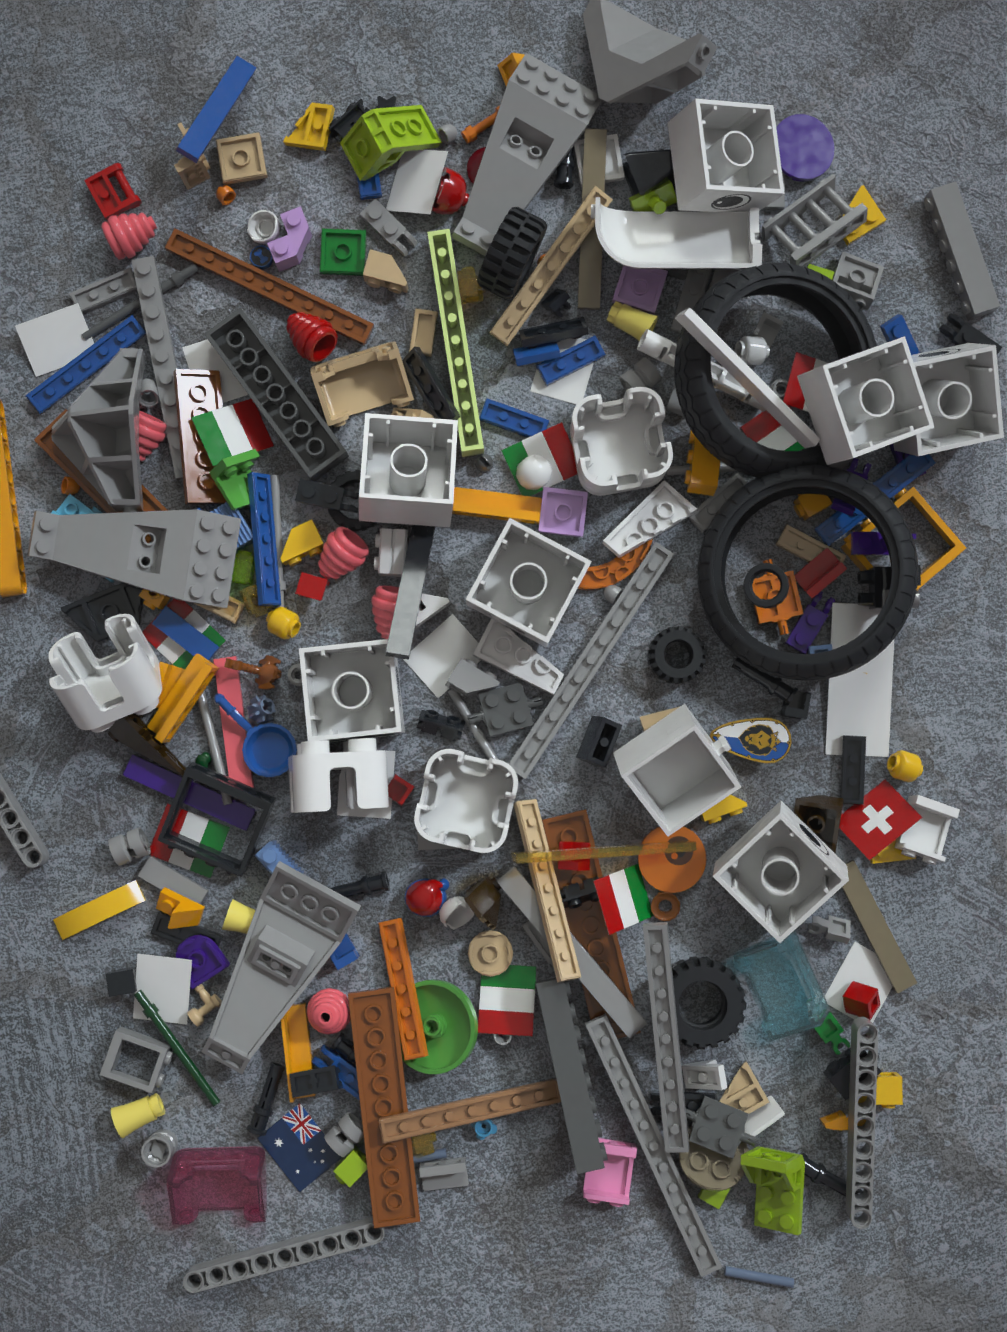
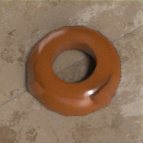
(665, 915)

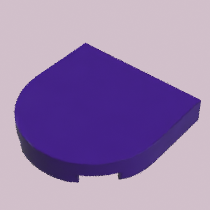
(205, 957)

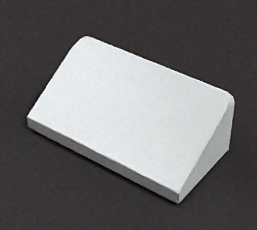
(763, 1117)

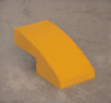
(838, 1121)

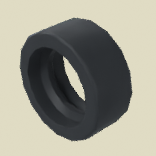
(751, 575)

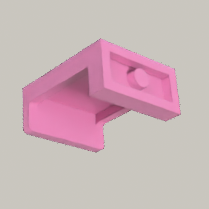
(614, 1180)

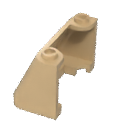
(361, 382)

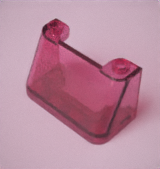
(217, 1181)

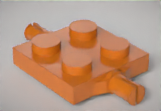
(767, 588)

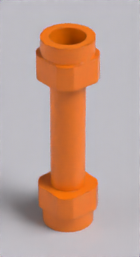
(470, 133)

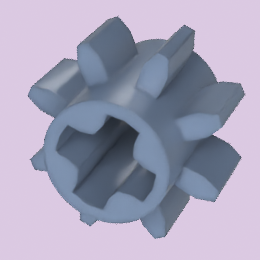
(261, 709)

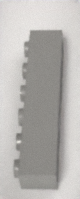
(961, 251)

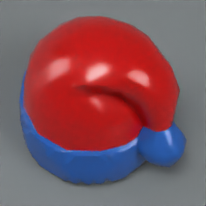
(426, 896)

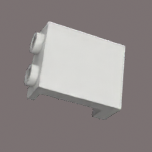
(929, 834)

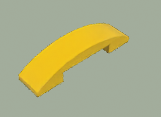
(99, 909)

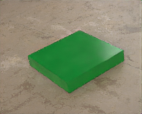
(343, 252)

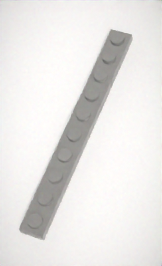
(160, 349)
(666, 1037)

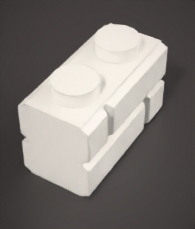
(392, 551)

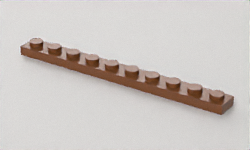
(267, 285)

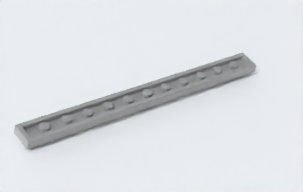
(590, 660)
(653, 1145)

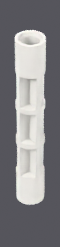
(665, 350)

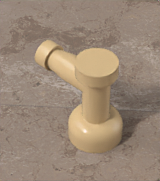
(210, 1002)

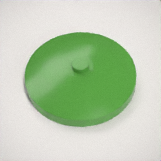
(448, 1026)

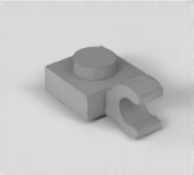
(833, 927)

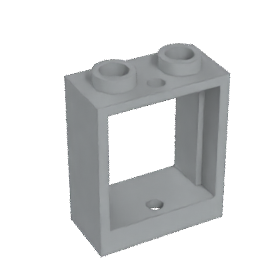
(120, 1036)

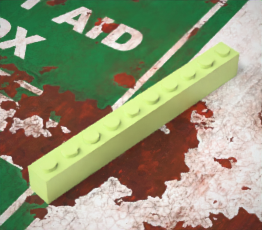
(455, 342)

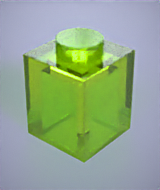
(243, 568)

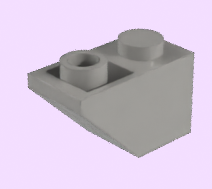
(470, 680)

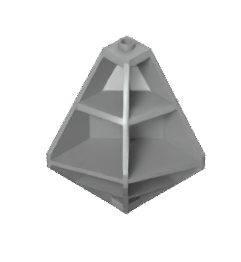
(637, 60)
(103, 431)

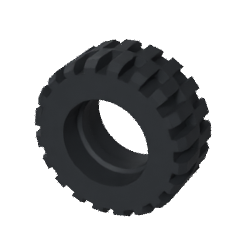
(511, 253)
(732, 1004)

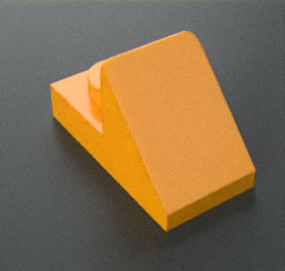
(181, 909)

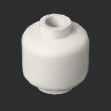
(752, 350)

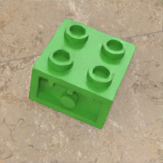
(232, 478)

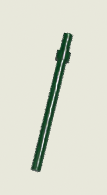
(151, 1011)

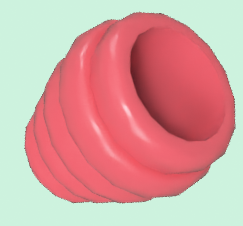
(128, 233)
(150, 434)
(342, 553)
(383, 608)
(331, 1002)

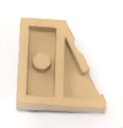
(744, 1091)

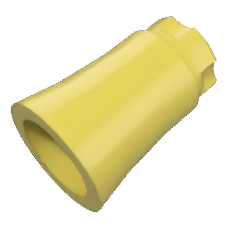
(631, 319)
(238, 917)
(137, 1114)

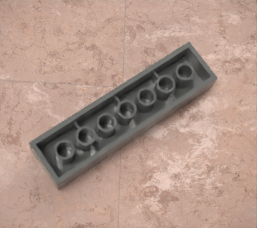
(276, 395)
(570, 1076)

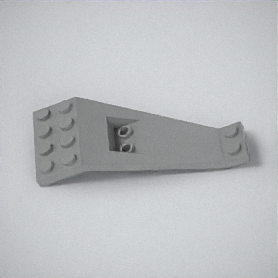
(530, 137)
(187, 555)
(284, 949)

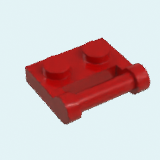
(105, 194)

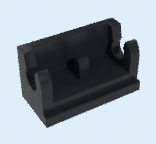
(315, 1081)

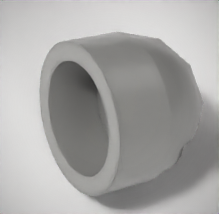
(447, 133)
(612, 593)
(500, 1041)

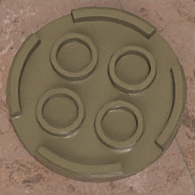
(711, 1169)

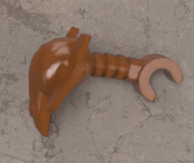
(267, 672)

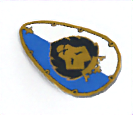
(756, 739)

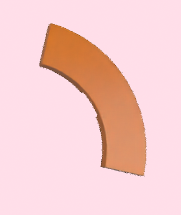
(615, 570)

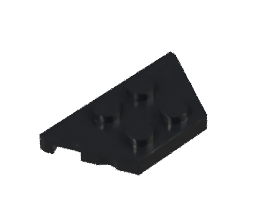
(95, 609)

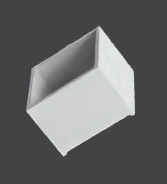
(677, 769)

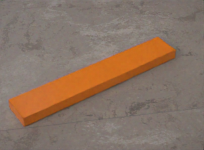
(402, 980)

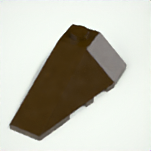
(137, 736)
(822, 816)
(485, 900)

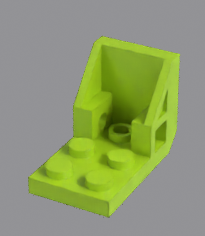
(385, 135)
(778, 1188)

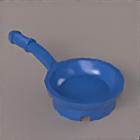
(266, 746)

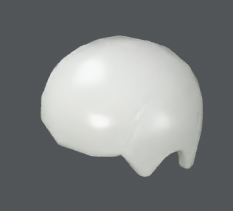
(264, 227)
(534, 472)
(455, 912)

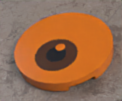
(675, 870)

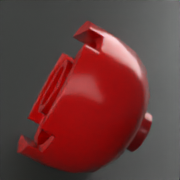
(450, 193)

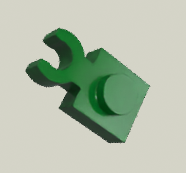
(830, 1031)

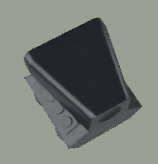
(648, 170)

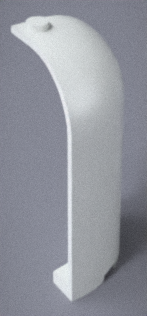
(679, 238)

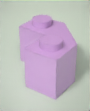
(290, 248)

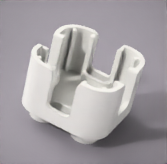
(620, 442)
(110, 687)
(363, 769)
(466, 801)

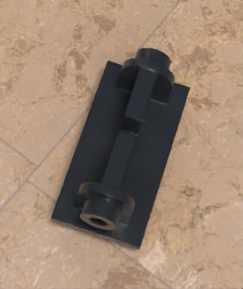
(341, 125)
(431, 720)
(576, 897)

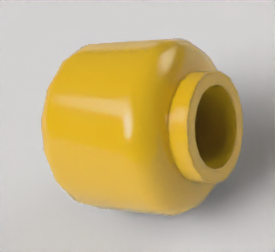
(283, 623)
(904, 766)

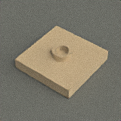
(241, 158)

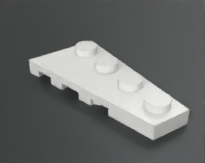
(650, 518)
(514, 656)

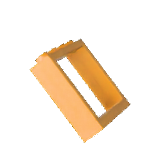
(920, 503)

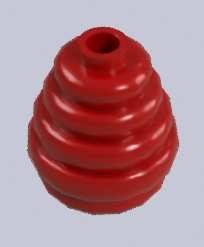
(311, 336)

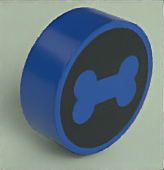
(261, 257)

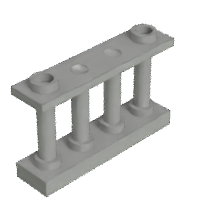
(819, 242)

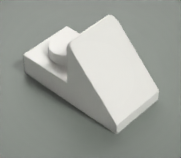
(433, 605)
(704, 1075)

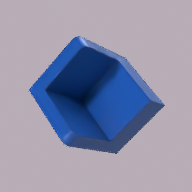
(344, 953)

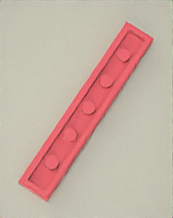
(234, 735)

